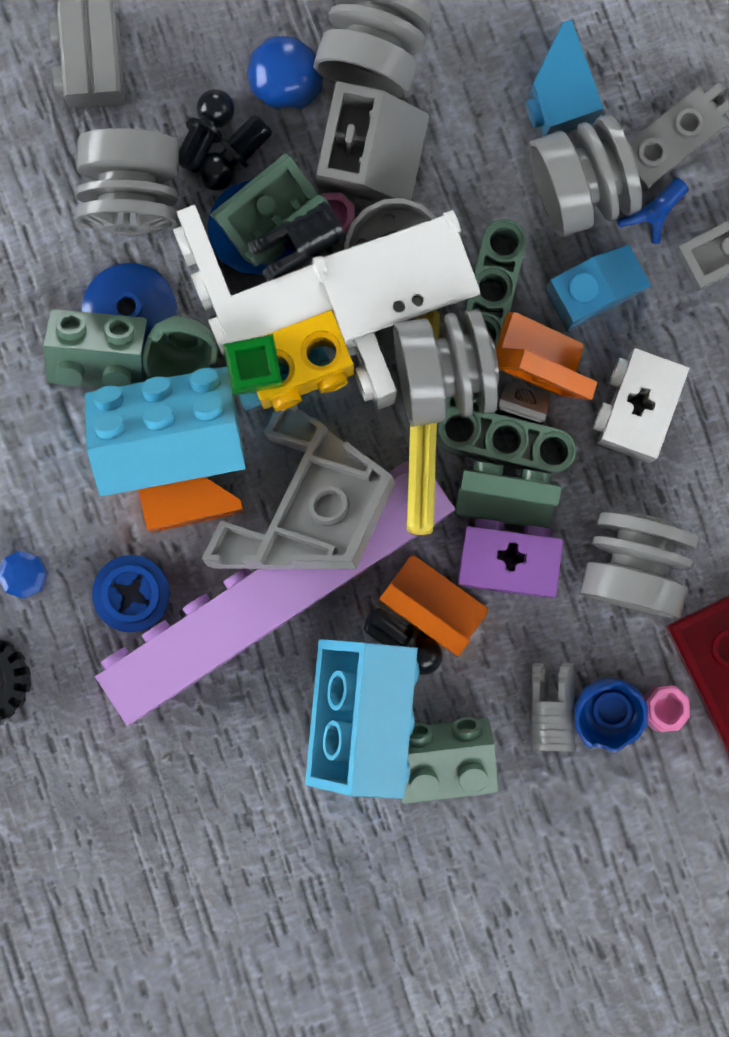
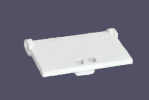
(393, 269)

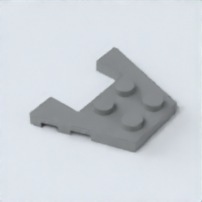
(324, 512)

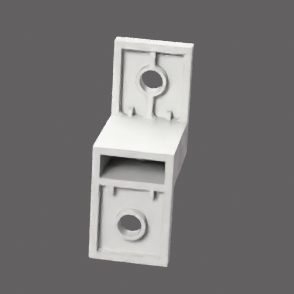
(273, 307)

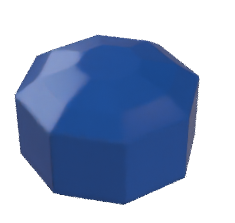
(23, 574)

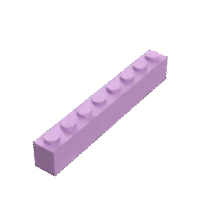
(242, 616)

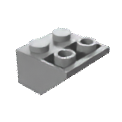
(371, 144)

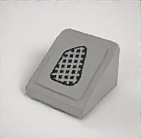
(523, 403)

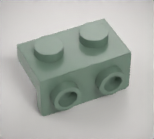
(264, 204)
(94, 349)
(505, 497)
(451, 760)

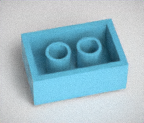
(163, 431)
(362, 719)

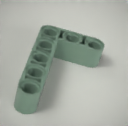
(530, 436)

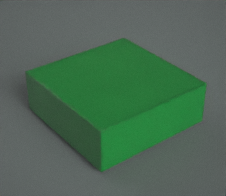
(253, 365)

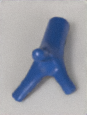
(658, 209)

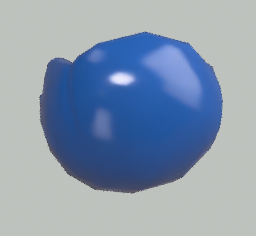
(284, 73)
(610, 714)

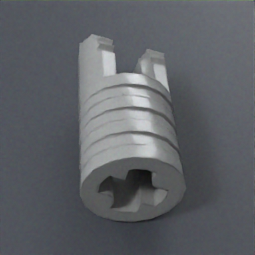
(553, 721)

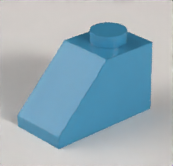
(564, 87)
(596, 286)

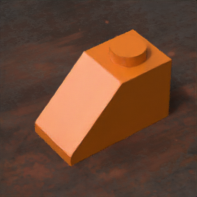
(186, 504)

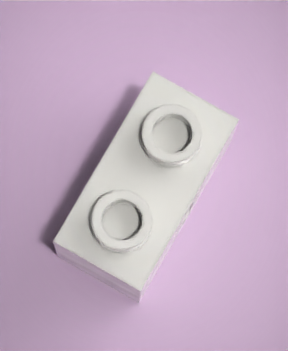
(660, 385)

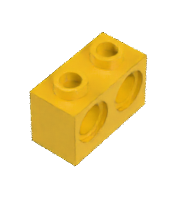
(293, 349)

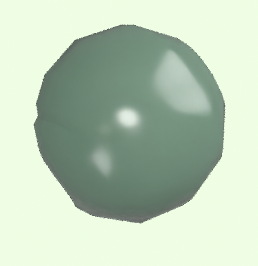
(179, 347)

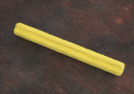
(422, 465)

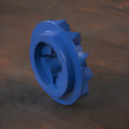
(109, 600)

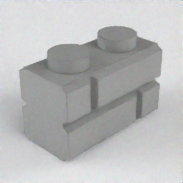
(88, 52)

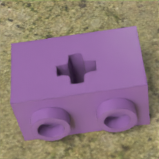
(533, 577)

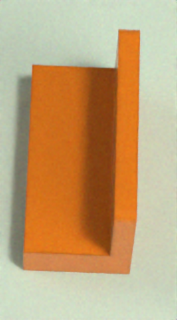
(542, 357)
(434, 605)

